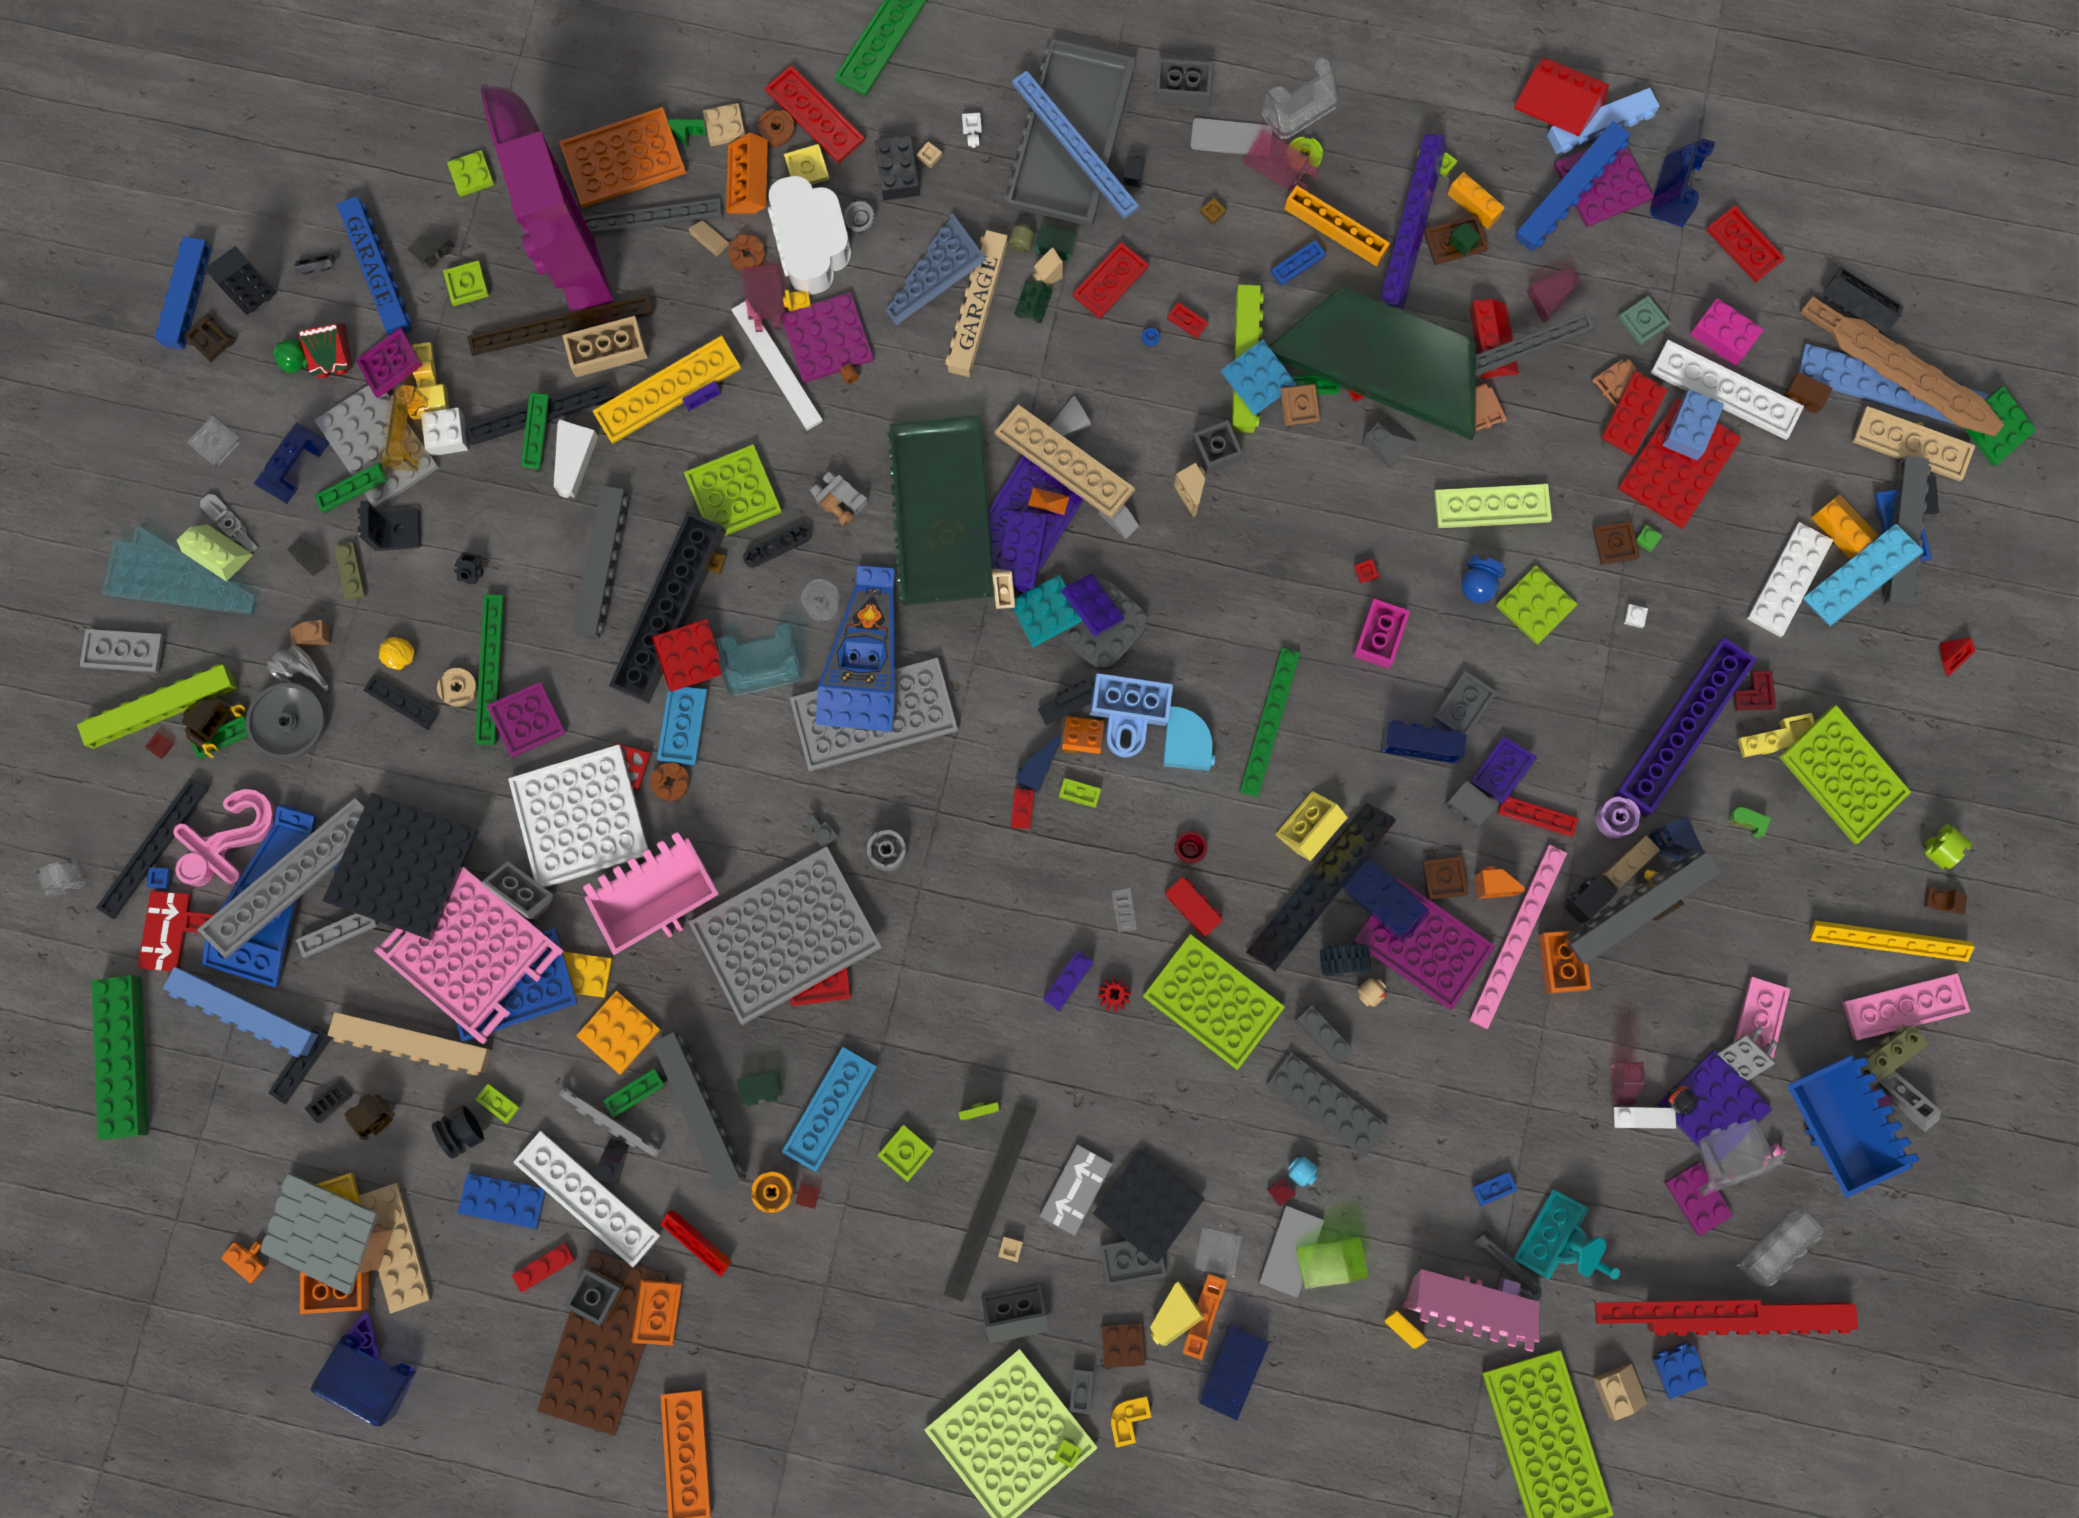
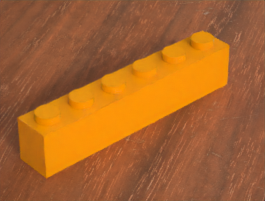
(1336, 226)

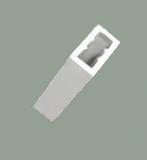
(572, 457)

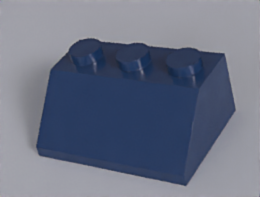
(1676, 839)

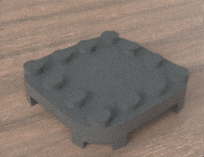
(1110, 646)

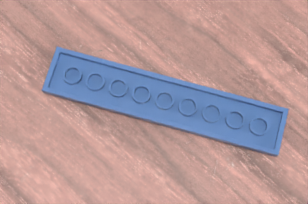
(1860, 380)

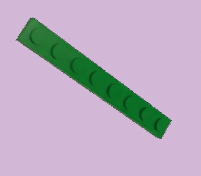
(489, 667)
(1269, 722)

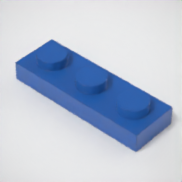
(1298, 263)

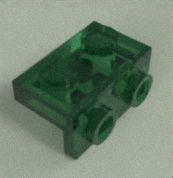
(1033, 301)

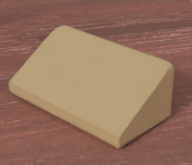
(708, 237)
(1003, 588)

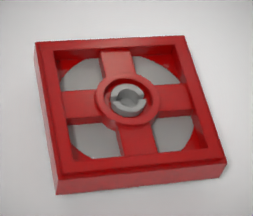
(636, 763)

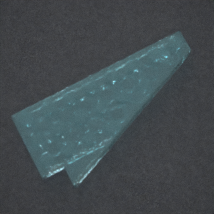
(163, 575)

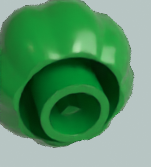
(290, 356)

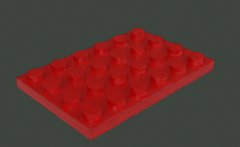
(1671, 481)

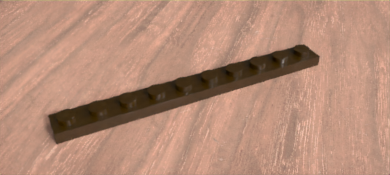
(558, 325)

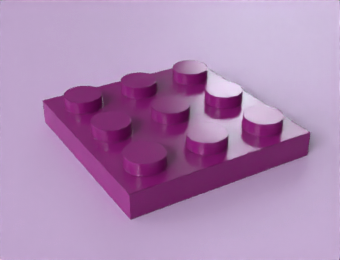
(389, 362)
(526, 720)

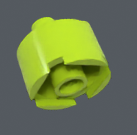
(1947, 847)

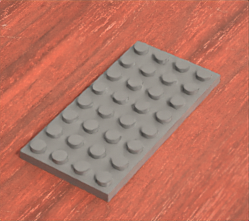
(919, 715)

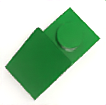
(683, 128)

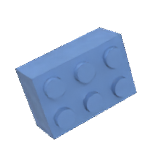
(1693, 424)

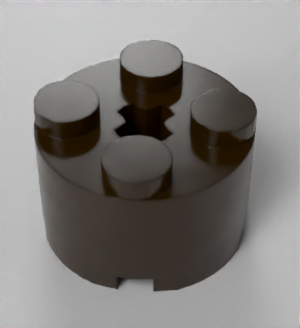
(369, 1116)

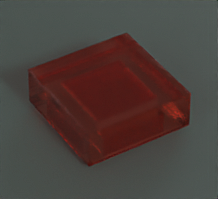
(159, 745)
(807, 1196)

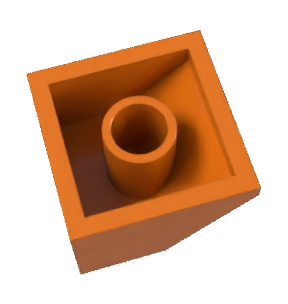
(1496, 883)

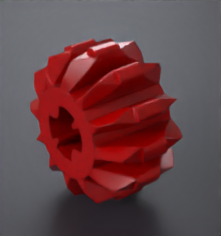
(1107, 993)

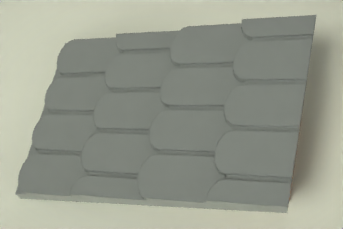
(324, 1234)

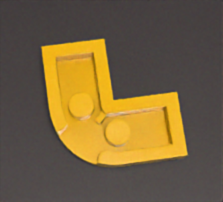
(1124, 1415)

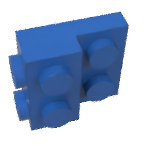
(1679, 1370)

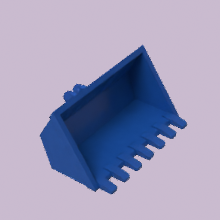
(1851, 1124)

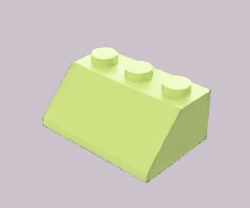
(213, 550)

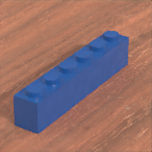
(183, 292)

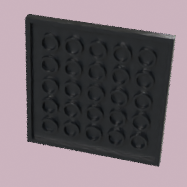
(400, 866)

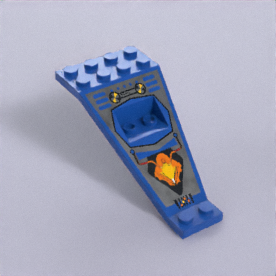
(862, 690)

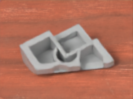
(1070, 419)

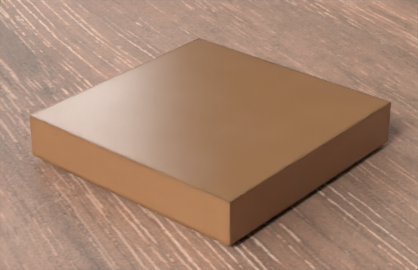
(1300, 404)

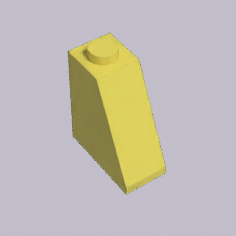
(1175, 1316)

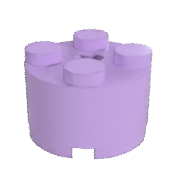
(1609, 825)

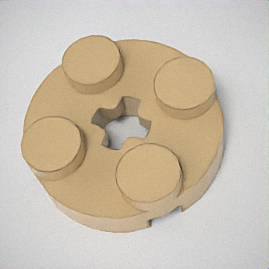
(449, 680)

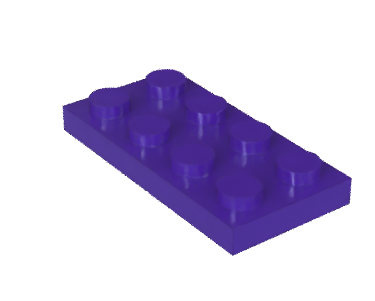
(1023, 547)

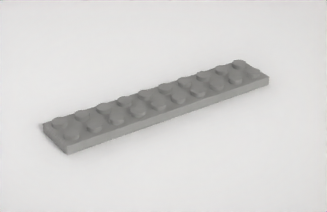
(282, 883)

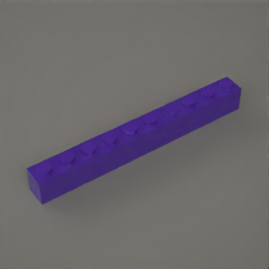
(1413, 220)

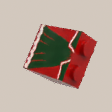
(326, 350)

